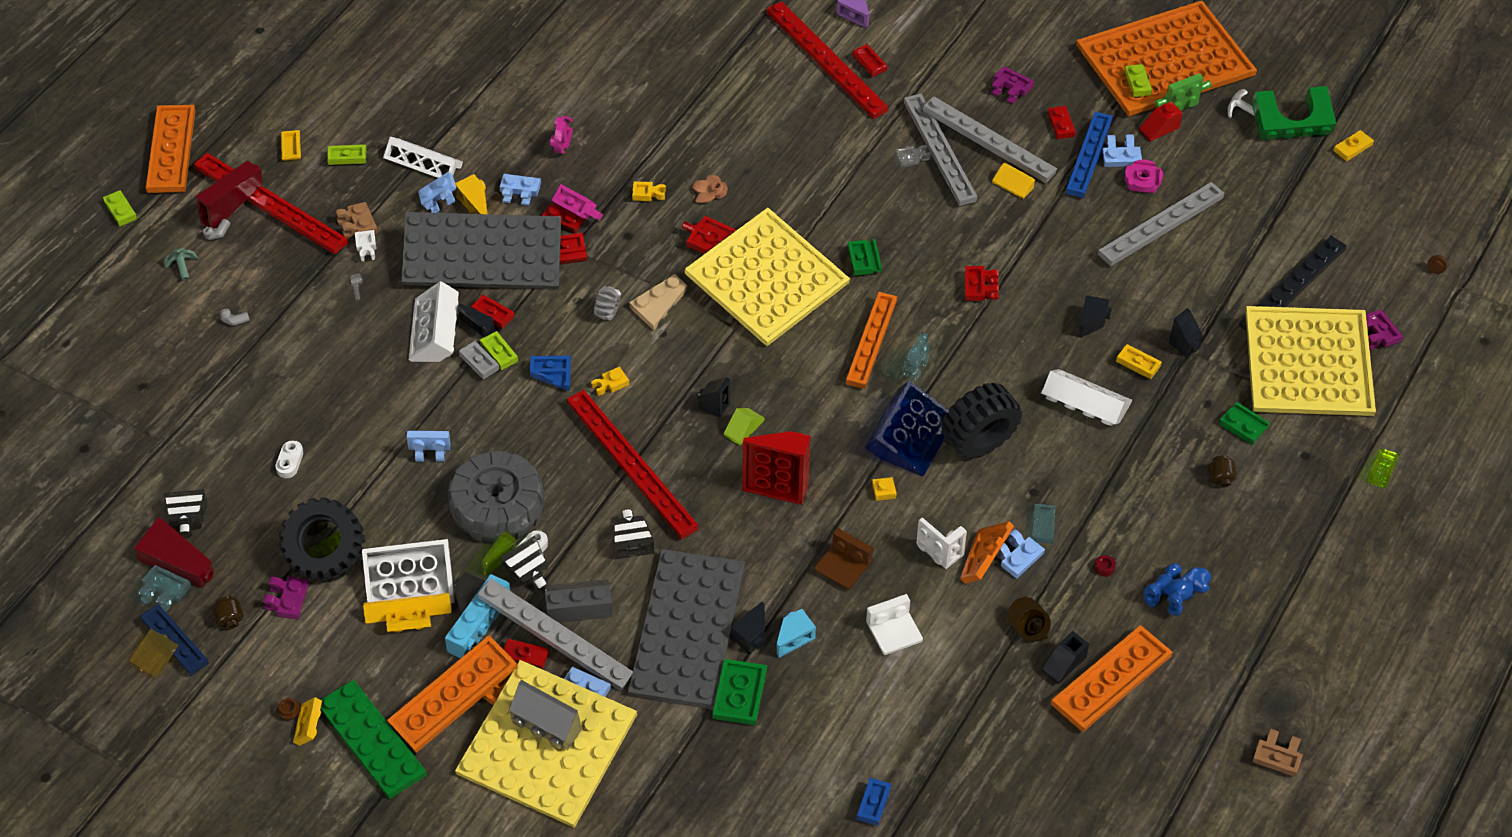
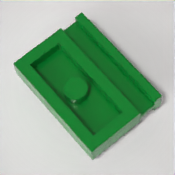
(864, 257)
(1244, 423)

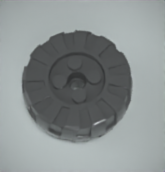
(495, 496)

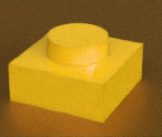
(884, 489)

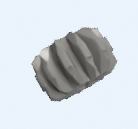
(607, 303)

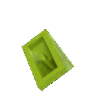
(742, 425)

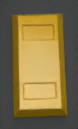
(290, 145)

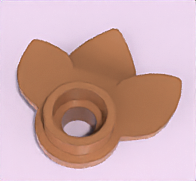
(709, 189)

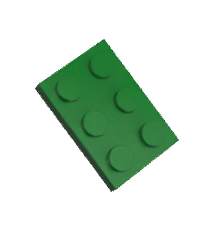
(739, 692)

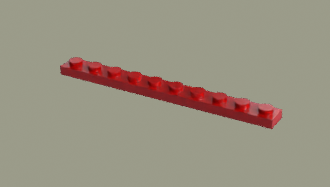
(827, 59)
(278, 208)
(633, 464)

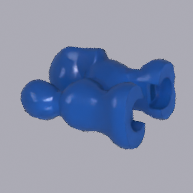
(1177, 589)

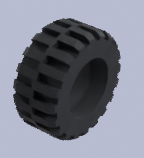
(981, 420)
(297, 528)

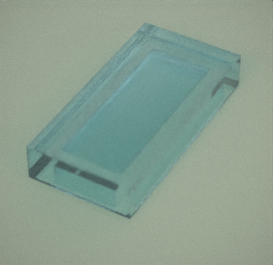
(1043, 523)

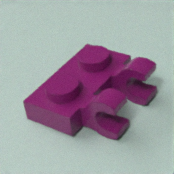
(1012, 80)
(1383, 330)
(292, 598)

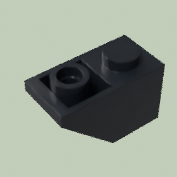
(1066, 657)

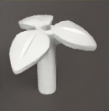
(1236, 101)

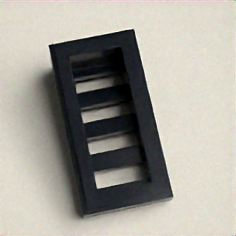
(478, 321)

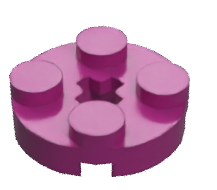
(562, 134)
(1143, 184)

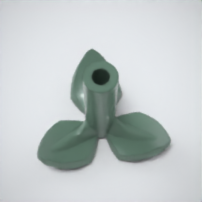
(179, 256)

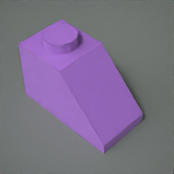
(854, 11)

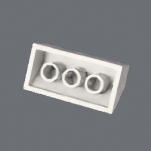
(434, 324)
(1086, 396)

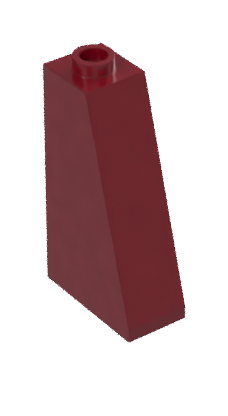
(228, 194)
(172, 552)

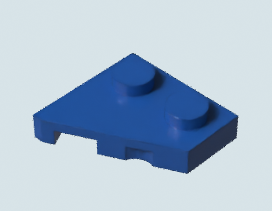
(552, 370)

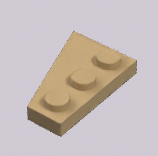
(656, 302)

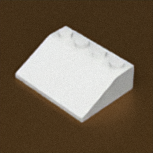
(408, 570)

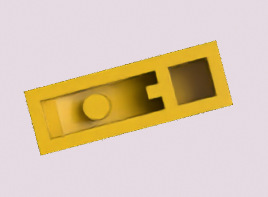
(472, 194)

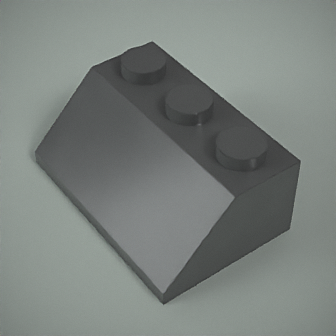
(579, 601)
(545, 716)

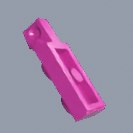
(576, 203)

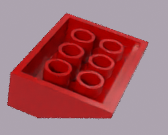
(777, 465)

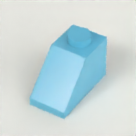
(795, 632)

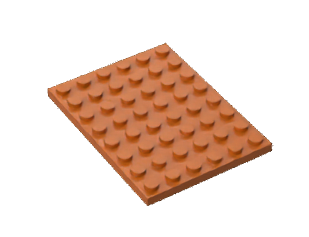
(1171, 50)

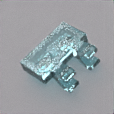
(916, 355)
(166, 583)

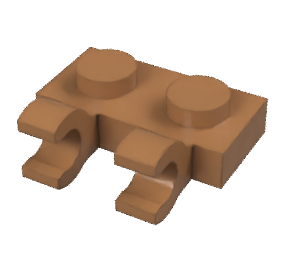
(360, 217)
(1277, 757)

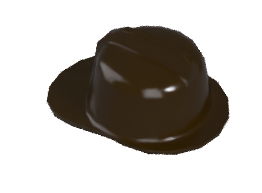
(1029, 619)

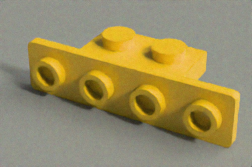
(407, 612)

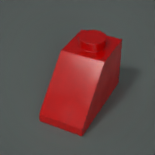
(1161, 121)

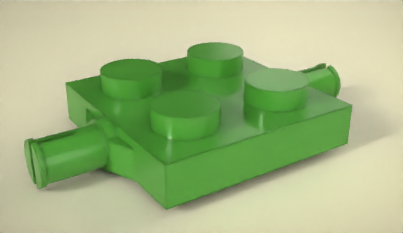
(1185, 92)

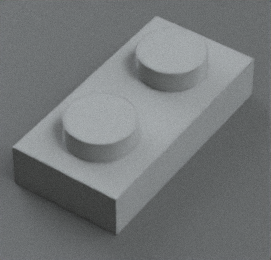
(479, 360)

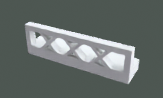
(418, 150)

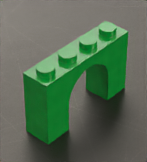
(1274, 125)

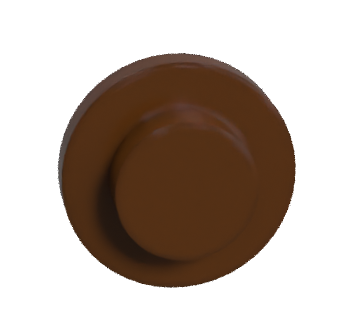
(1437, 264)
(288, 709)

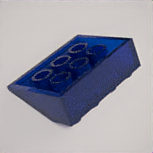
(909, 430)

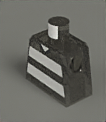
(186, 510)
(632, 536)
(526, 563)

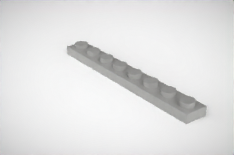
(989, 139)
(941, 151)
(1160, 224)
(555, 634)

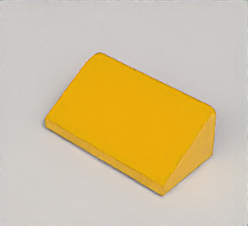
(1014, 181)

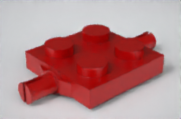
(706, 234)

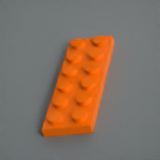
(170, 148)
(1111, 678)
(452, 693)

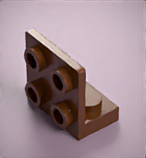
(845, 559)

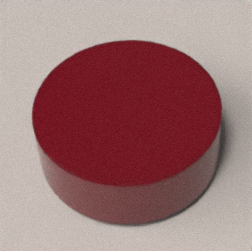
(1105, 565)

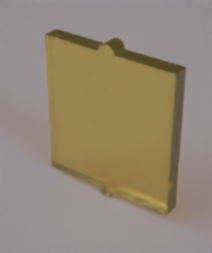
(154, 653)

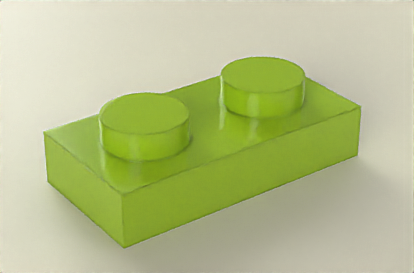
(1138, 80)
(347, 154)
(120, 208)
(499, 350)

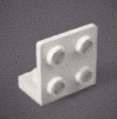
(942, 549)
(893, 625)

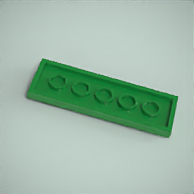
(372, 739)

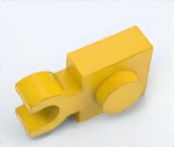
(645, 191)
(611, 380)

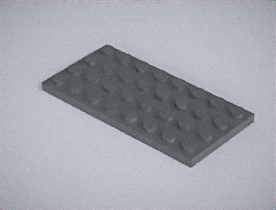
(481, 250)
(687, 629)

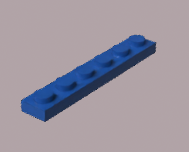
(1089, 155)

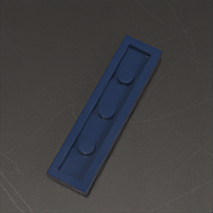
(186, 653)

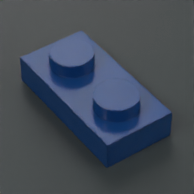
(874, 801)

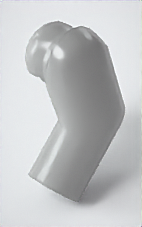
(218, 232)
(233, 320)

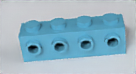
(472, 623)

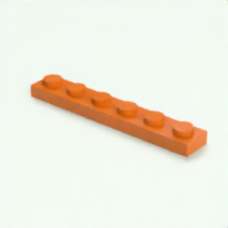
(871, 340)

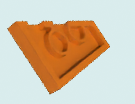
(984, 549)

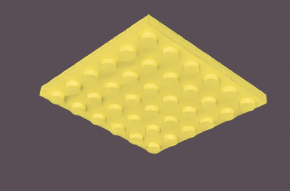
(767, 276)
(1309, 361)
(530, 767)

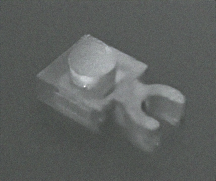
(910, 156)

